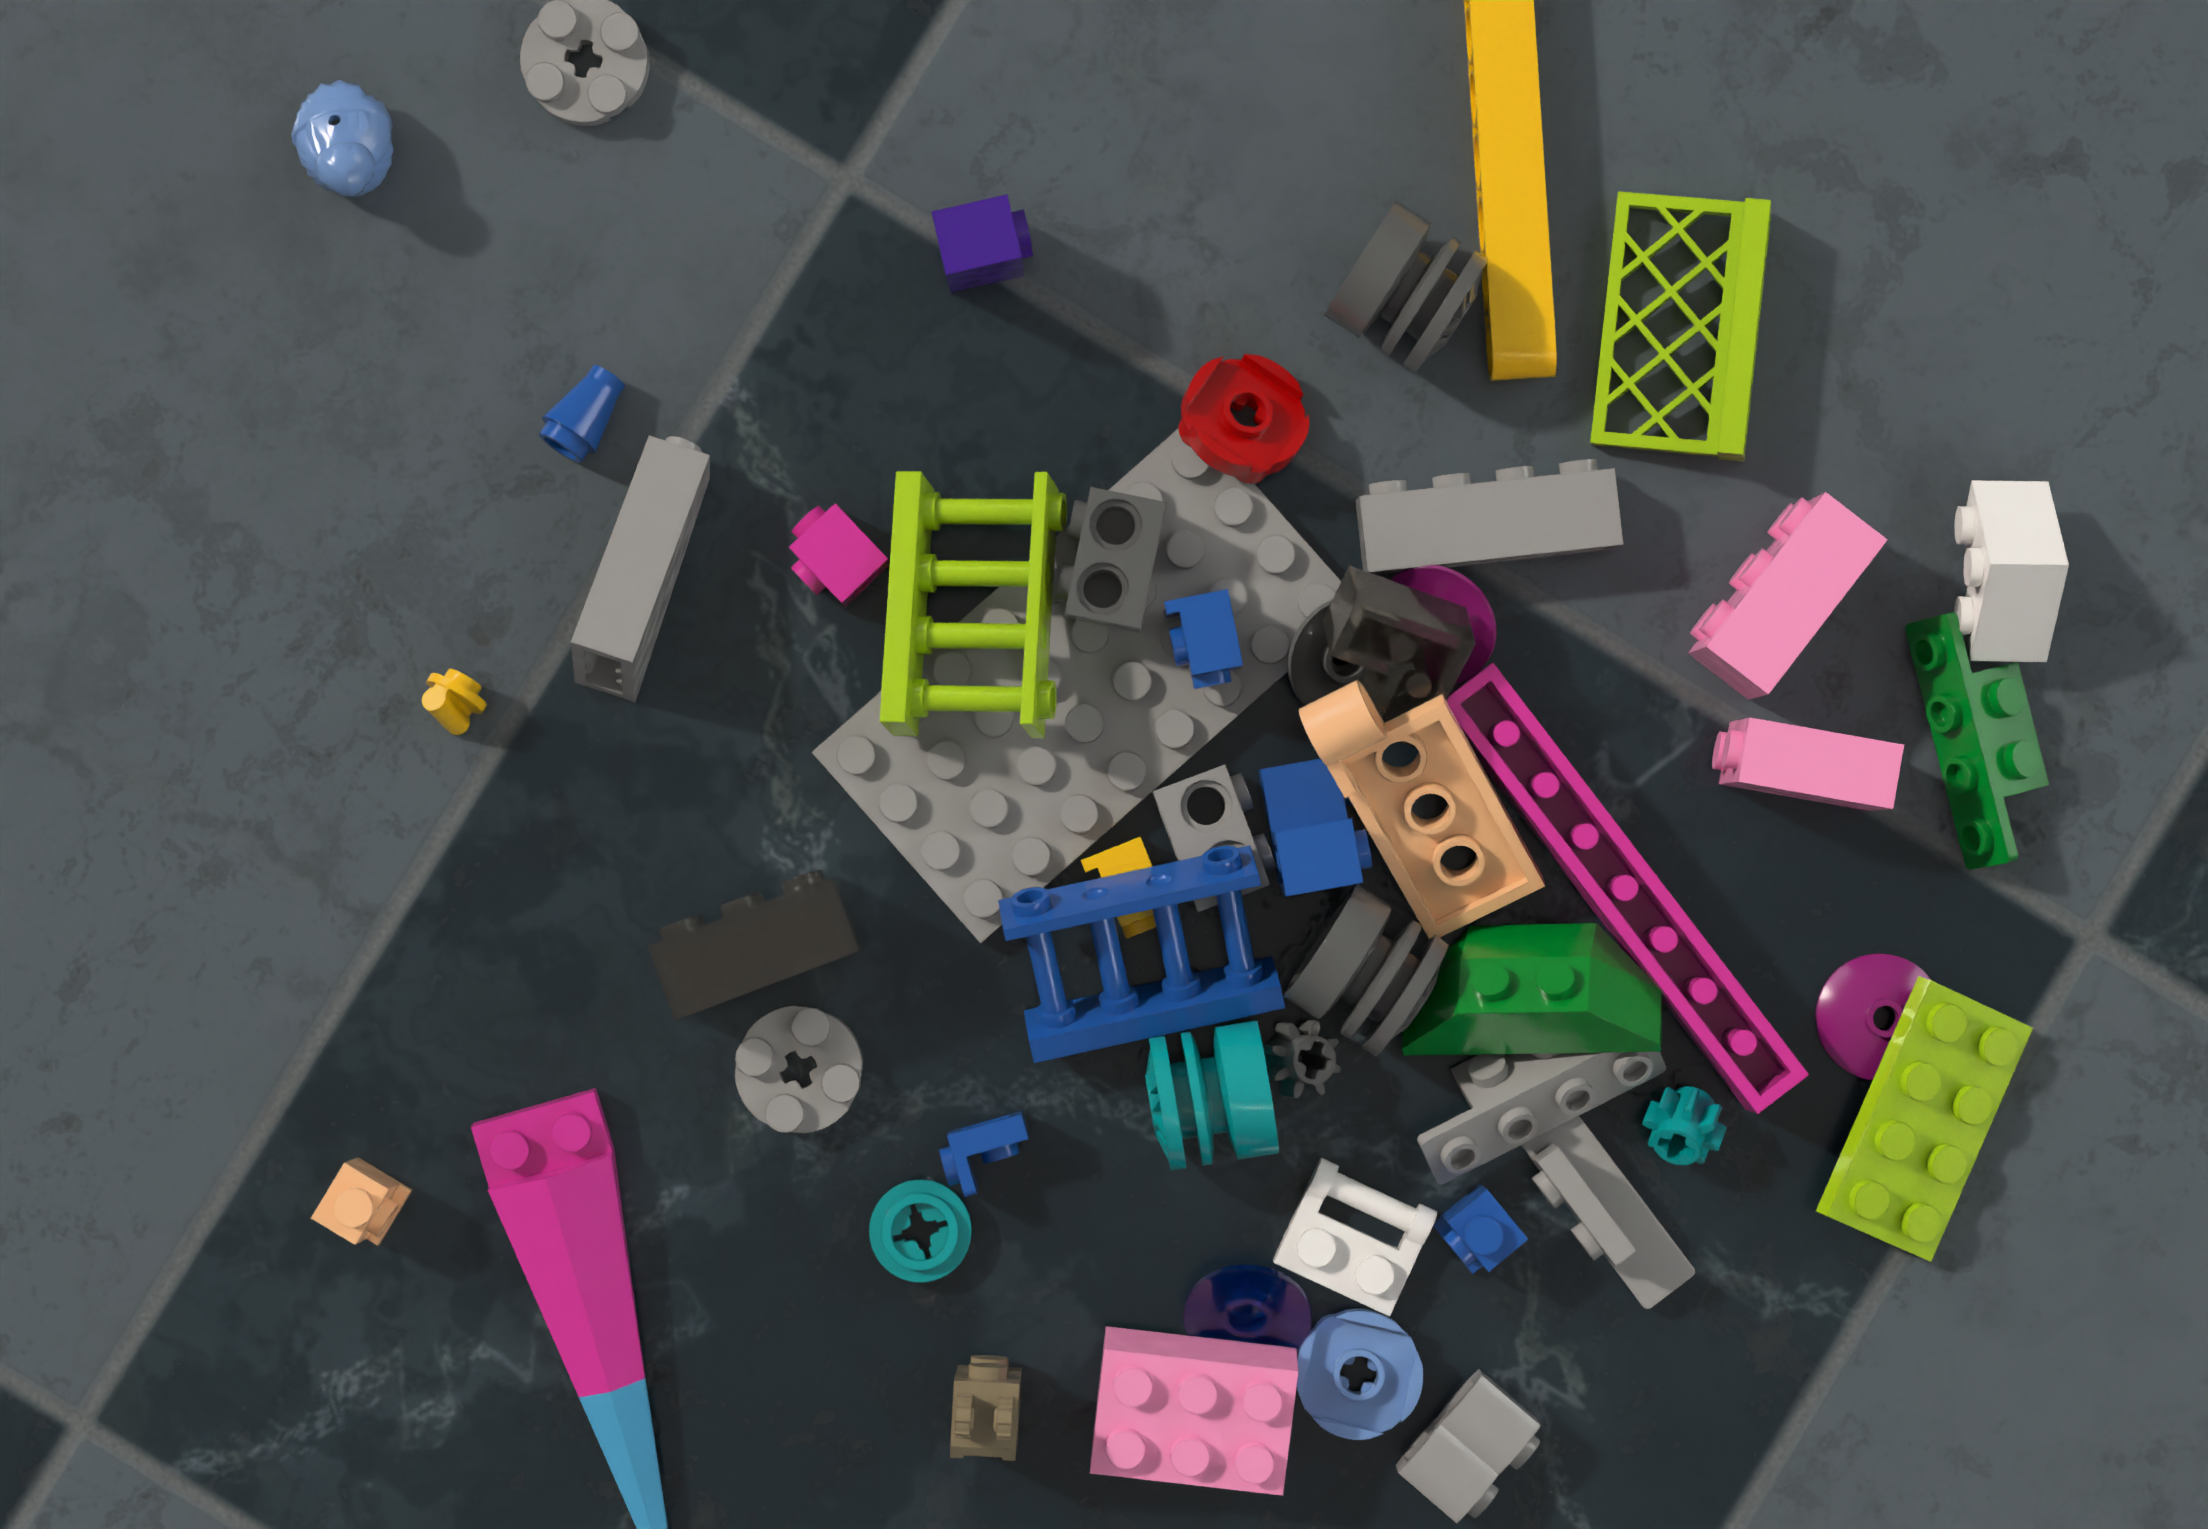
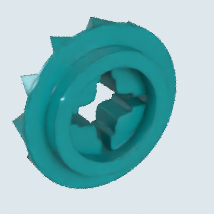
(905, 1257)

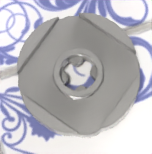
(605, 90)
(834, 1080)

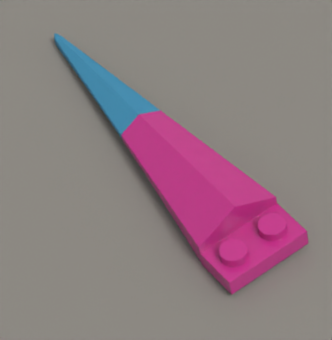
(563, 1213)

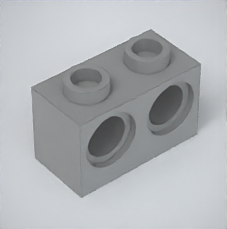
(1194, 839)

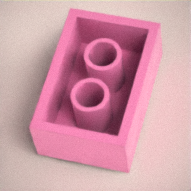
(1784, 594)
(1194, 1410)

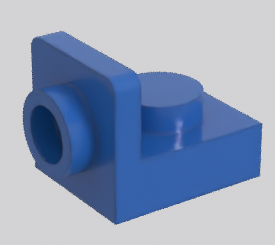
(992, 1139)

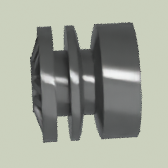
(1407, 287)
(1367, 970)

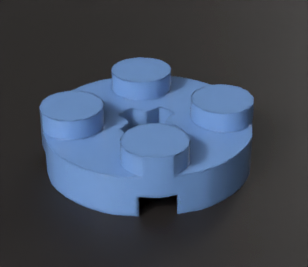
(1378, 1404)

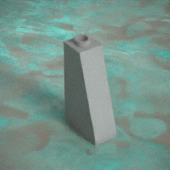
(640, 568)

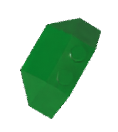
(1537, 995)

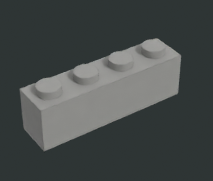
(1489, 520)

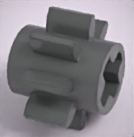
(1317, 1058)

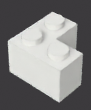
(2010, 570)

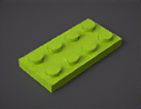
(1924, 1118)

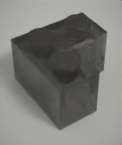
(1402, 637)

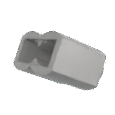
(1469, 1447)

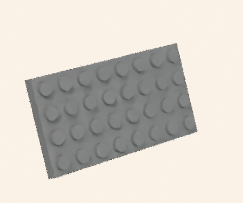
(1007, 812)

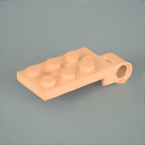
(1351, 744)

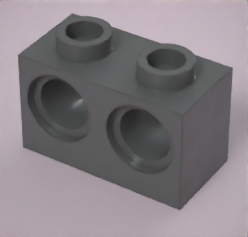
(1127, 562)

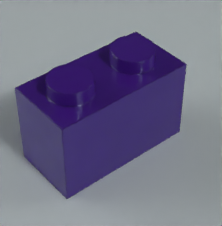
(982, 242)

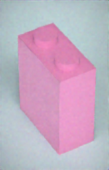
(1808, 764)

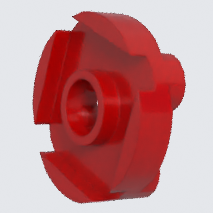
(1226, 444)

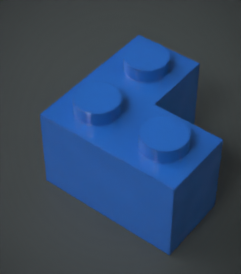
(1311, 829)

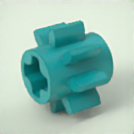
(1684, 1125)

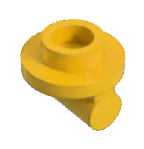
(453, 700)

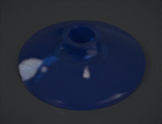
(1248, 1307)

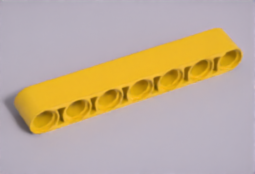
(1510, 188)

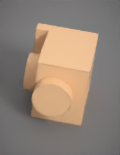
(361, 1203)

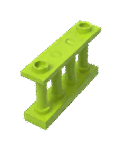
(917, 572)

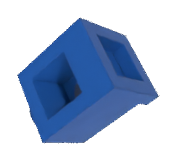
(1205, 637)
(1479, 1230)

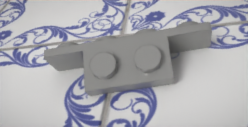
(1525, 1097)
(1608, 1211)

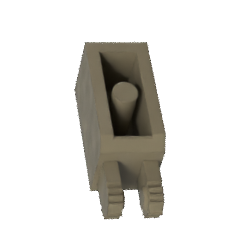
(986, 1408)

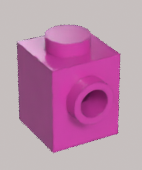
(835, 554)

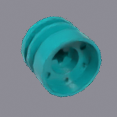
(1213, 1095)

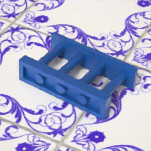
(1152, 1009)

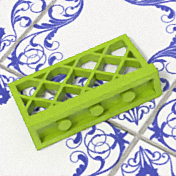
(1736, 334)

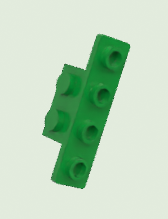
(1979, 735)

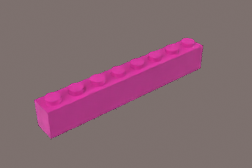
(1624, 891)

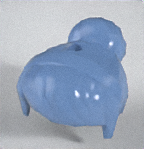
(349, 155)

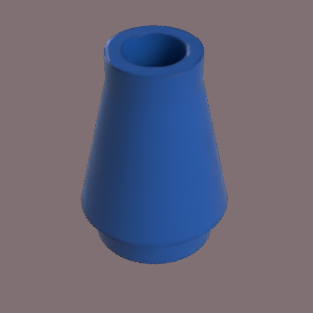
(581, 416)

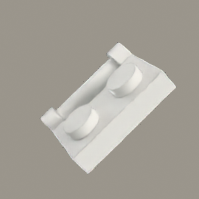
(1347, 1257)

